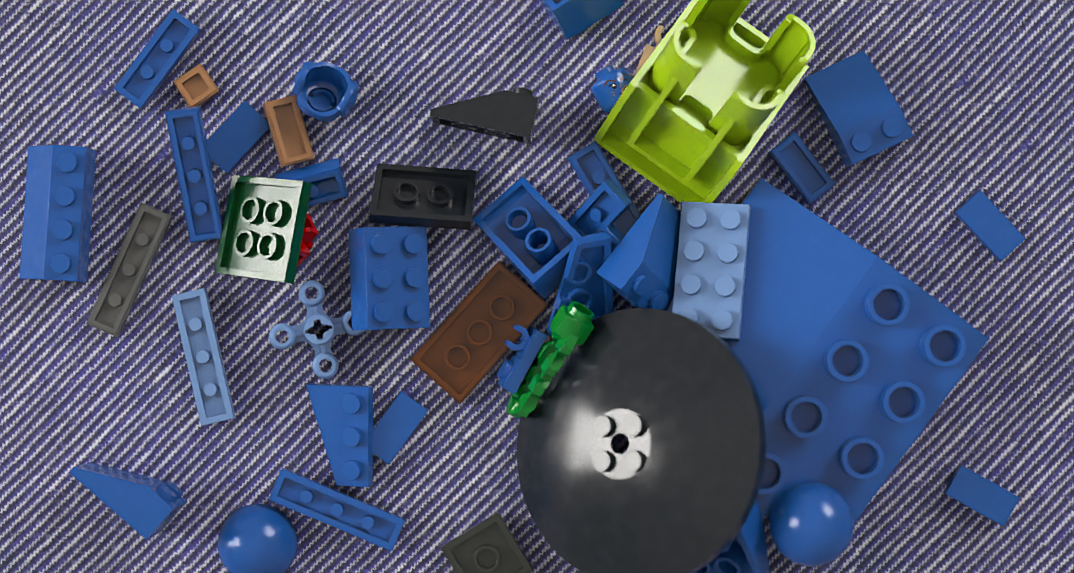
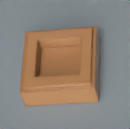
(196, 86)

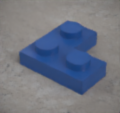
(601, 212)

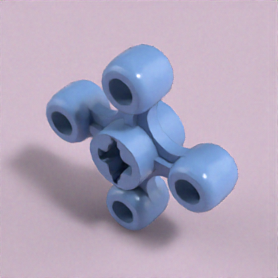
(298, 333)

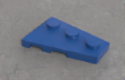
(580, 277)
(346, 429)

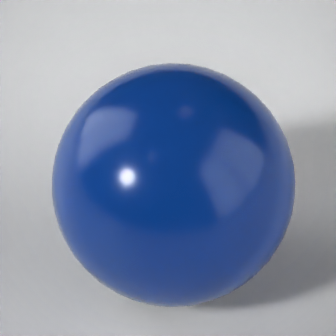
(811, 524)
(257, 540)

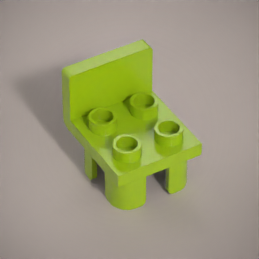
(705, 98)

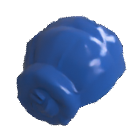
(324, 91)

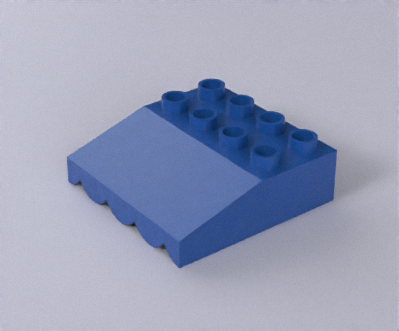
(838, 353)

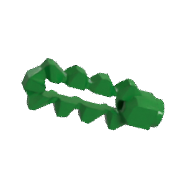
(568, 329)

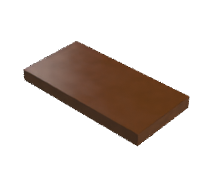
(476, 331)

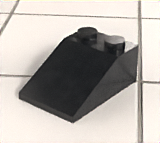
(496, 114)

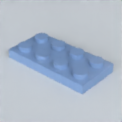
(712, 265)

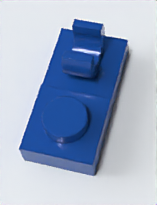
(514, 370)

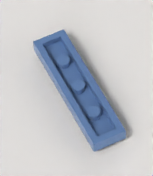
(203, 356)

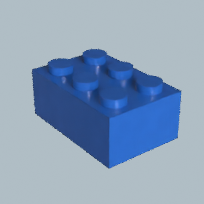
(389, 278)

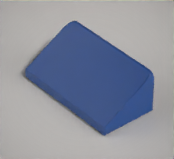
(236, 136)
(326, 180)

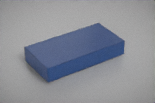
(801, 168)
(989, 225)
(396, 426)
(981, 495)

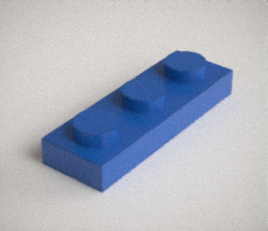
(157, 59)

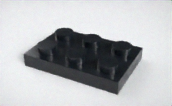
(423, 196)

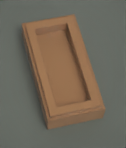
(288, 131)

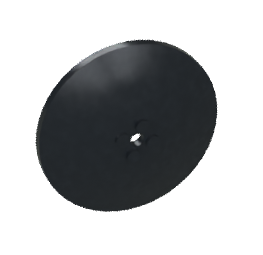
(689, 455)

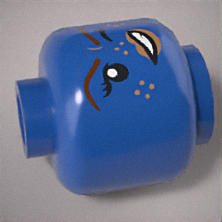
(610, 86)

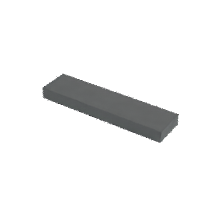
(130, 270)

